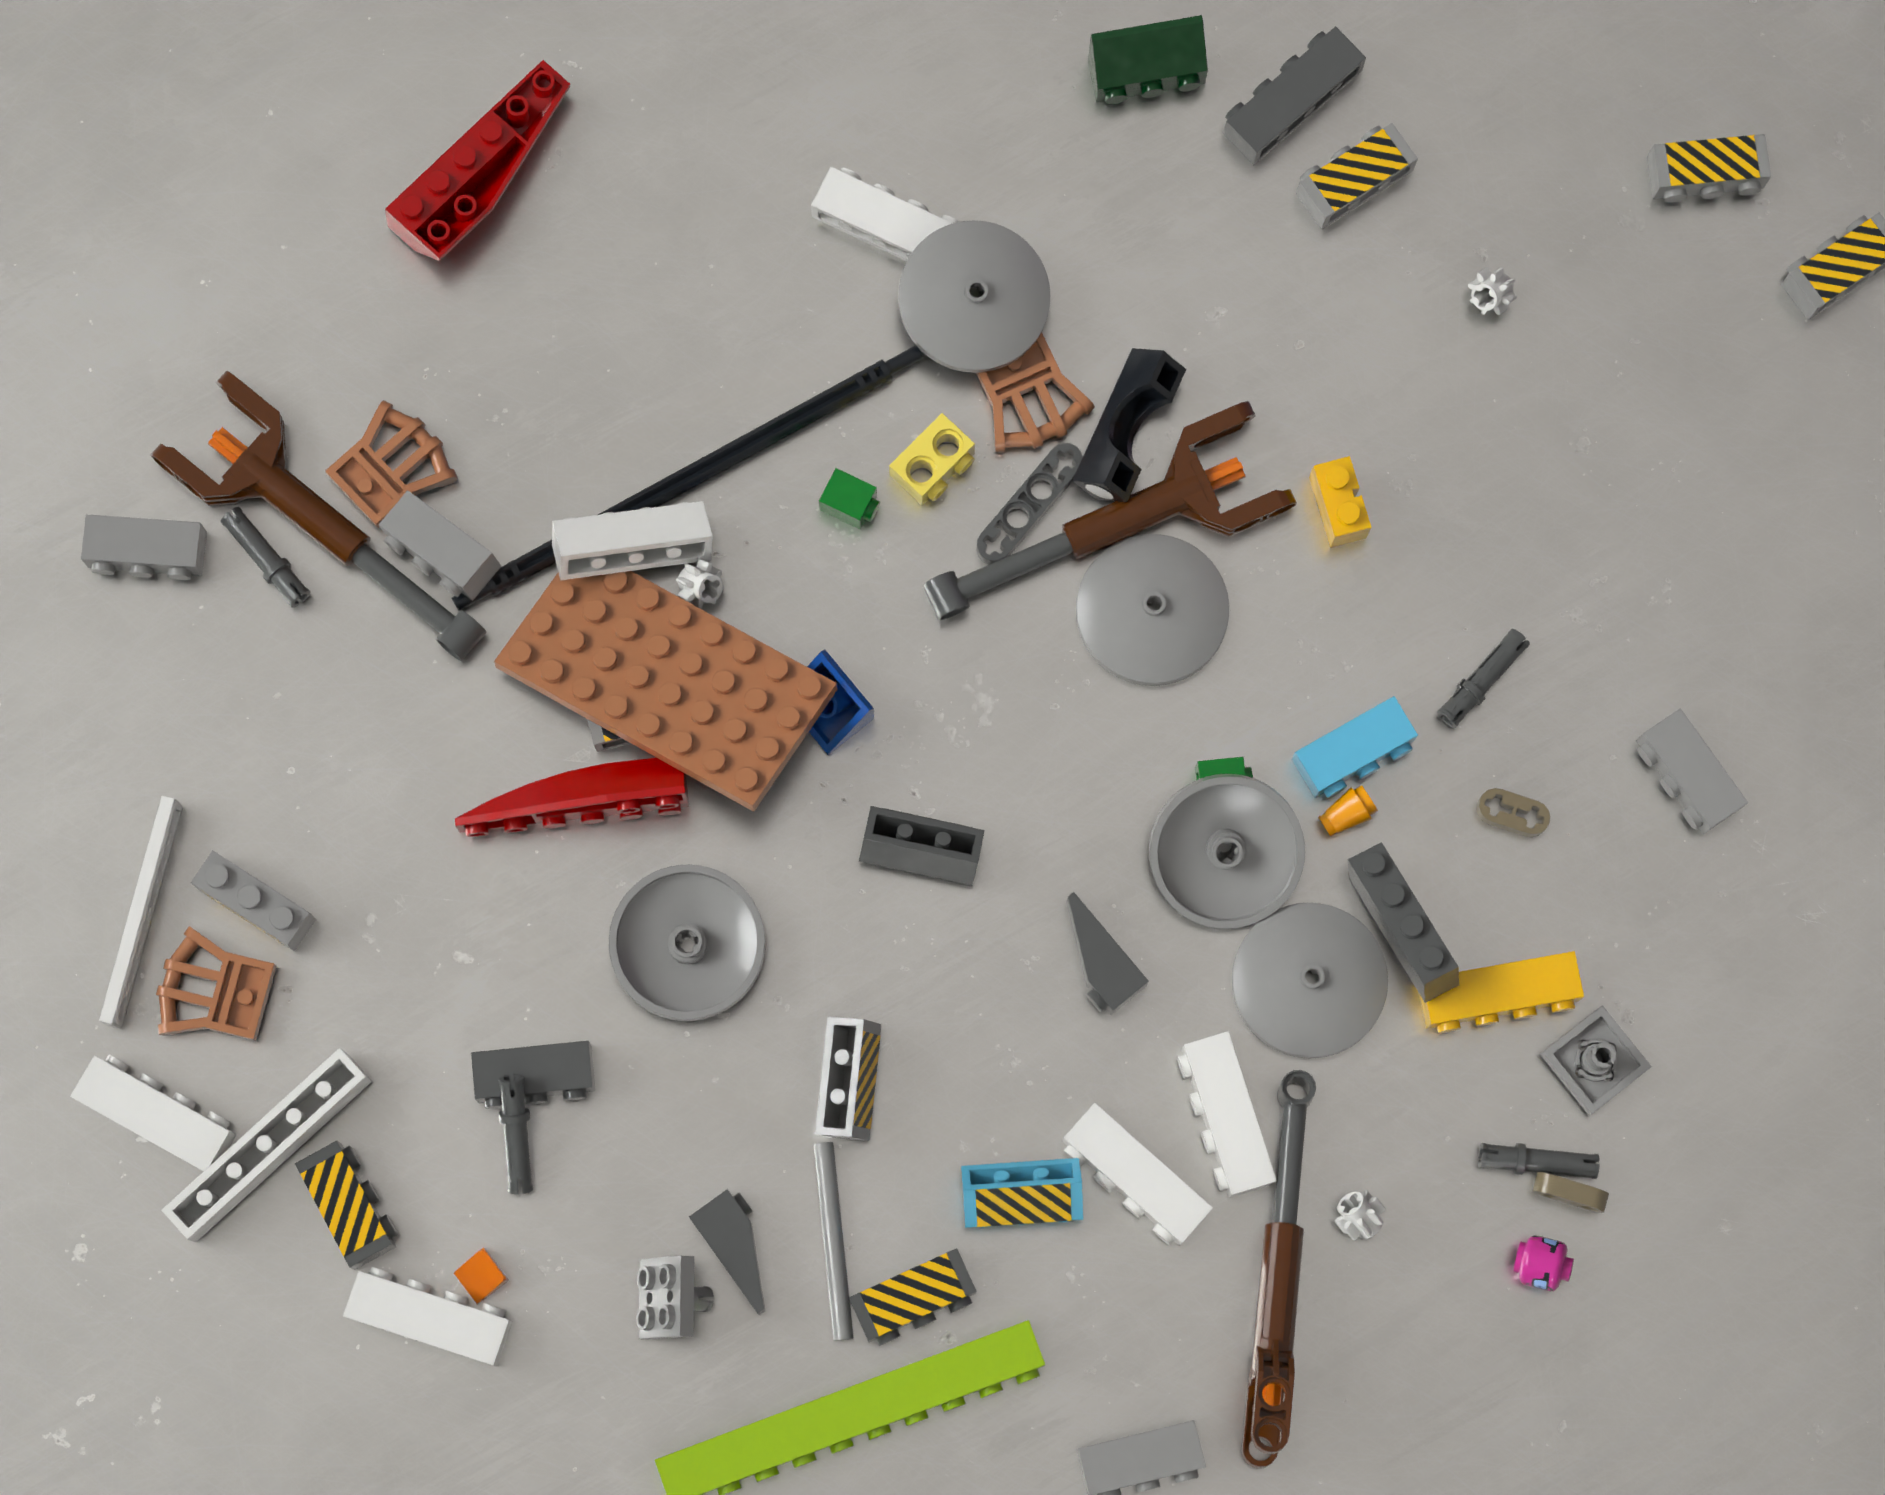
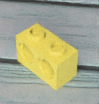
(924, 454)

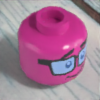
(1543, 1263)

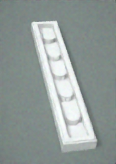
(141, 912)

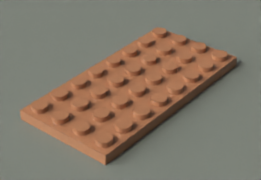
(669, 680)

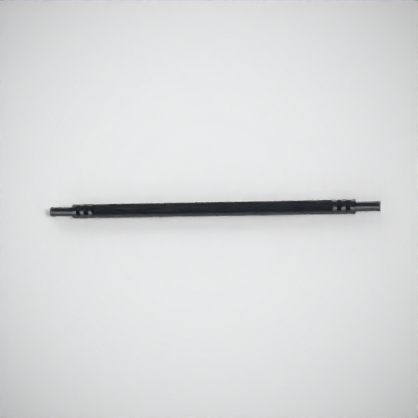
(714, 463)

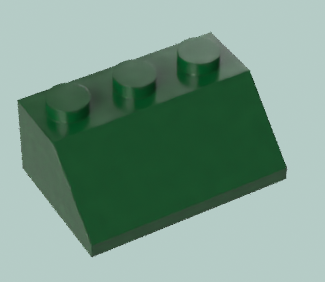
(1148, 59)

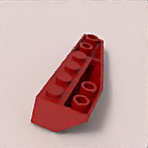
(477, 168)
(583, 794)

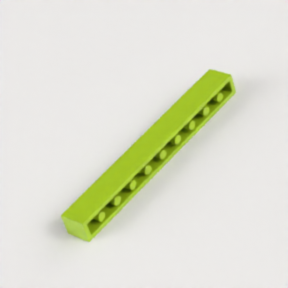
(853, 1412)

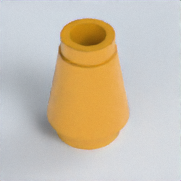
(1348, 811)

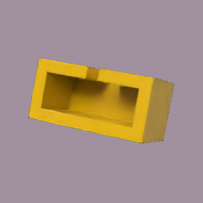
(1340, 510)

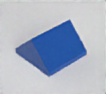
(845, 712)

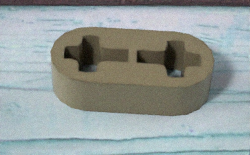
(1510, 821)
(1570, 1192)

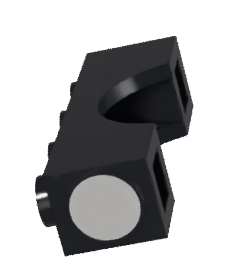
(1143, 386)

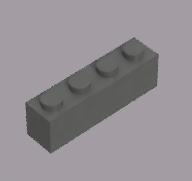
(1294, 94)
(1403, 922)

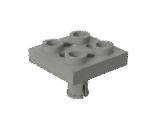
(1599, 1057)
(669, 1297)

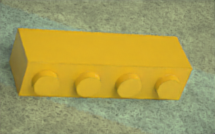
(1507, 989)

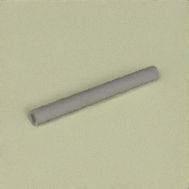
(833, 1241)

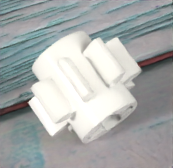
(1492, 291)
(700, 583)
(1360, 1215)

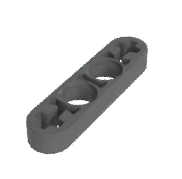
(1027, 502)

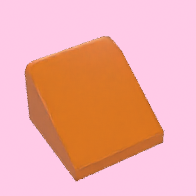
(481, 1276)

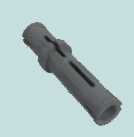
(275, 569)
(1488, 672)
(515, 1119)
(1538, 1160)

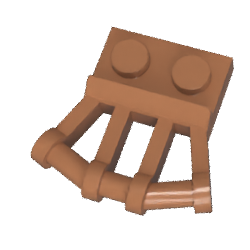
(1022, 376)
(372, 482)
(237, 998)

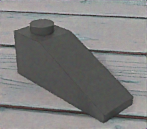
(1105, 966)
(731, 1237)

